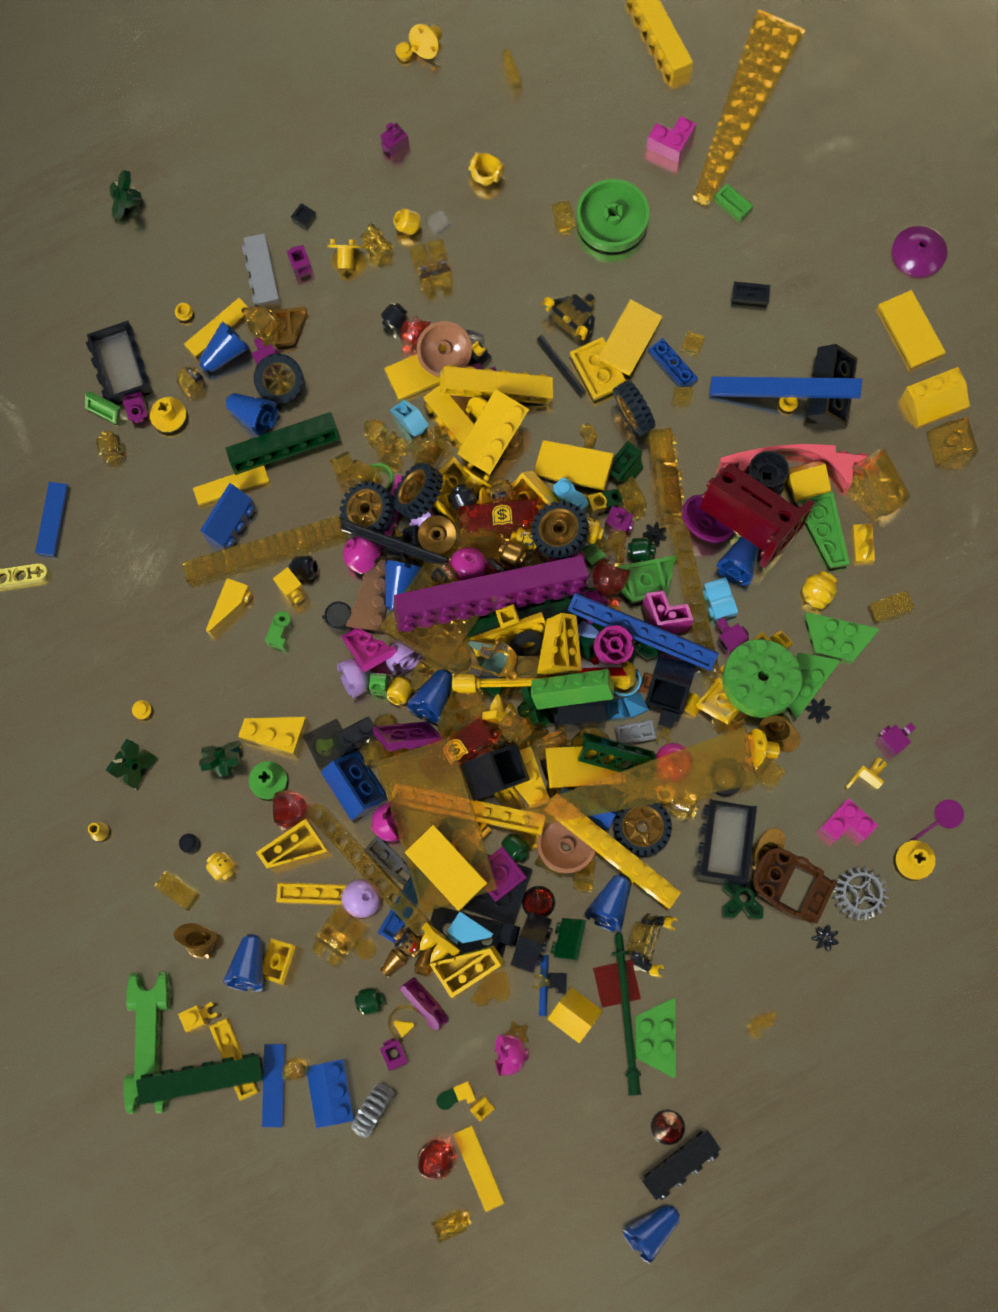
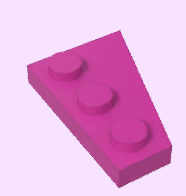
(366, 649)

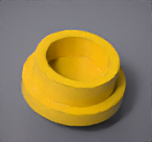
(404, 51)
(183, 311)
(788, 404)
(141, 710)

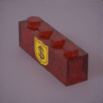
(497, 514)
(472, 739)

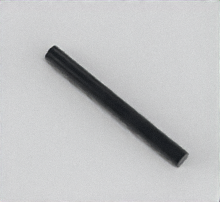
(561, 365)

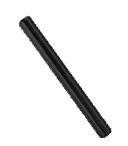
(393, 543)

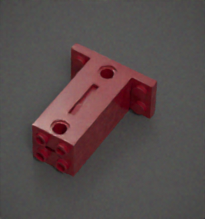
(754, 511)

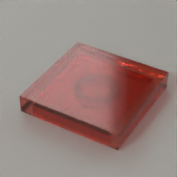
(609, 985)

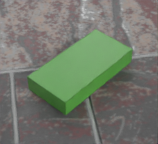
(733, 201)
(102, 407)

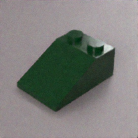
(569, 939)

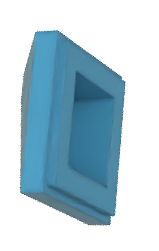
(635, 705)
(616, 709)

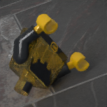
(573, 313)
(644, 941)

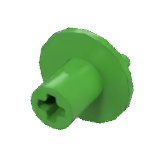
(267, 779)

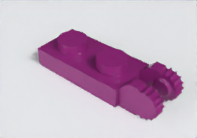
(424, 1003)

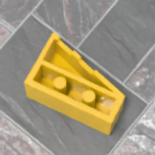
(560, 646)
(276, 733)
(534, 789)
(292, 845)
(466, 968)

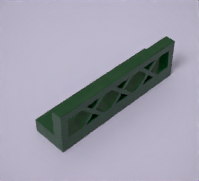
(614, 748)

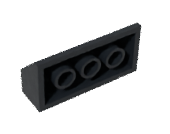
(832, 362)
(680, 1164)

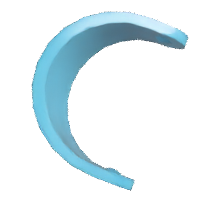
(632, 693)

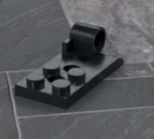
(502, 932)

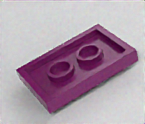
(406, 735)

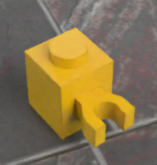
(196, 1017)

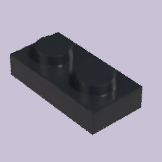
(751, 293)

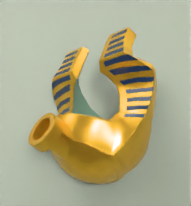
(499, 660)

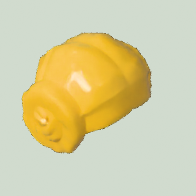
(486, 168)
(820, 589)

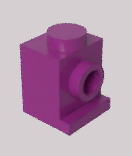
(299, 260)
(137, 401)
(391, 1062)

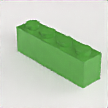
(572, 689)

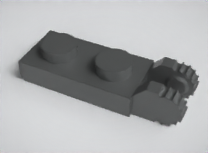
(387, 859)

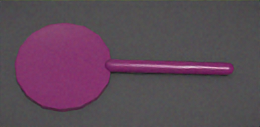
(947, 814)

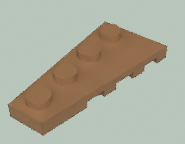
(370, 603)

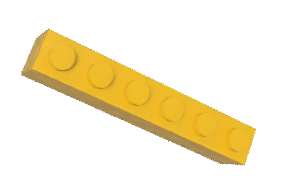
(663, 36)
(482, 383)

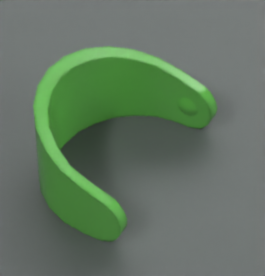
(386, 468)

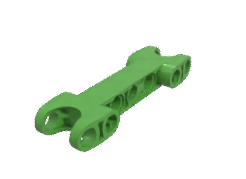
(147, 1008)

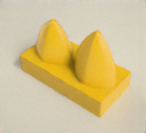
(863, 543)
(496, 712)
(433, 937)

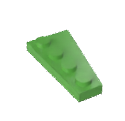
(827, 530)

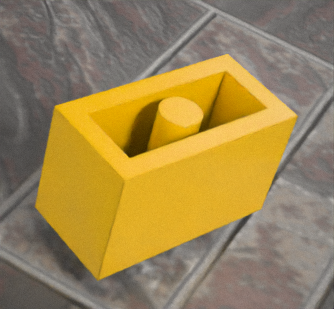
(290, 586)

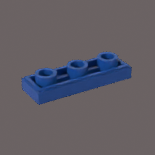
(665, 356)

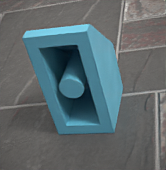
(409, 417)
(466, 930)

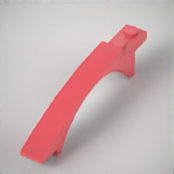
(838, 463)

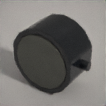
(337, 615)

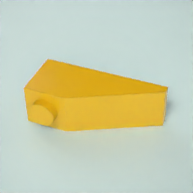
(230, 602)

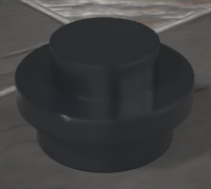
(188, 843)

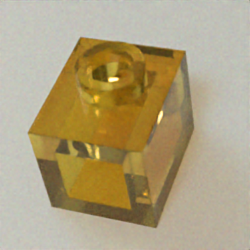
(514, 728)

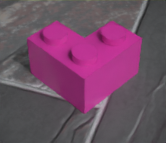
(672, 142)
(660, 614)
(848, 818)

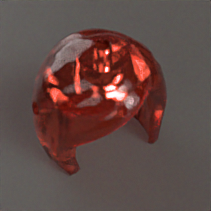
(410, 332)
(609, 578)
(288, 808)
(440, 1157)

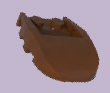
(774, 874)

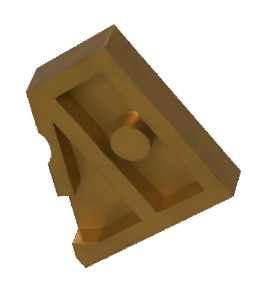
(292, 321)

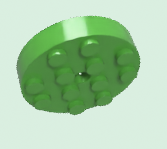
(618, 231)
(770, 662)

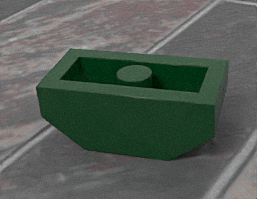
(627, 463)

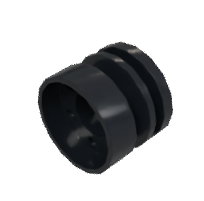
(770, 470)

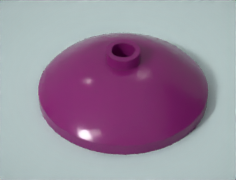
(919, 260)
(703, 524)

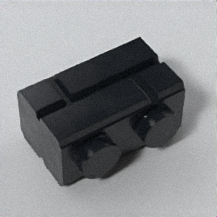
(354, 736)

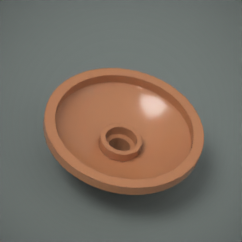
(445, 333)
(558, 859)

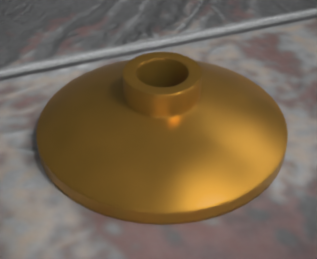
(437, 544)

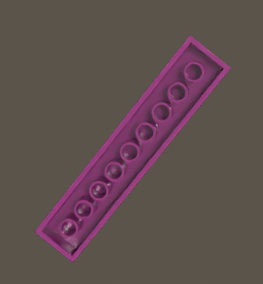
(489, 593)

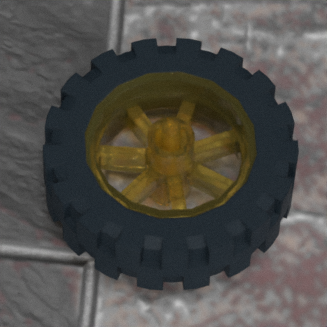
(294, 387)

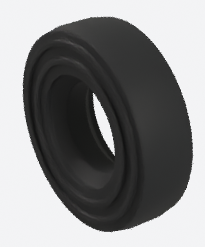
(527, 637)

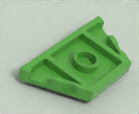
(648, 577)
(838, 637)
(814, 672)
(657, 1037)

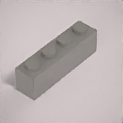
(261, 271)

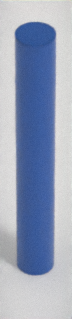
(544, 990)

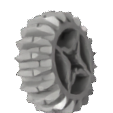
(853, 908)
(372, 1110)

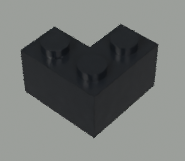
(532, 942)

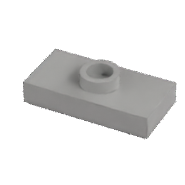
(636, 732)

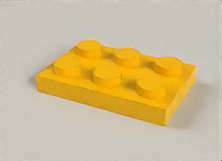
(597, 375)

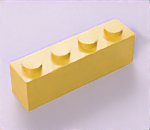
(448, 415)

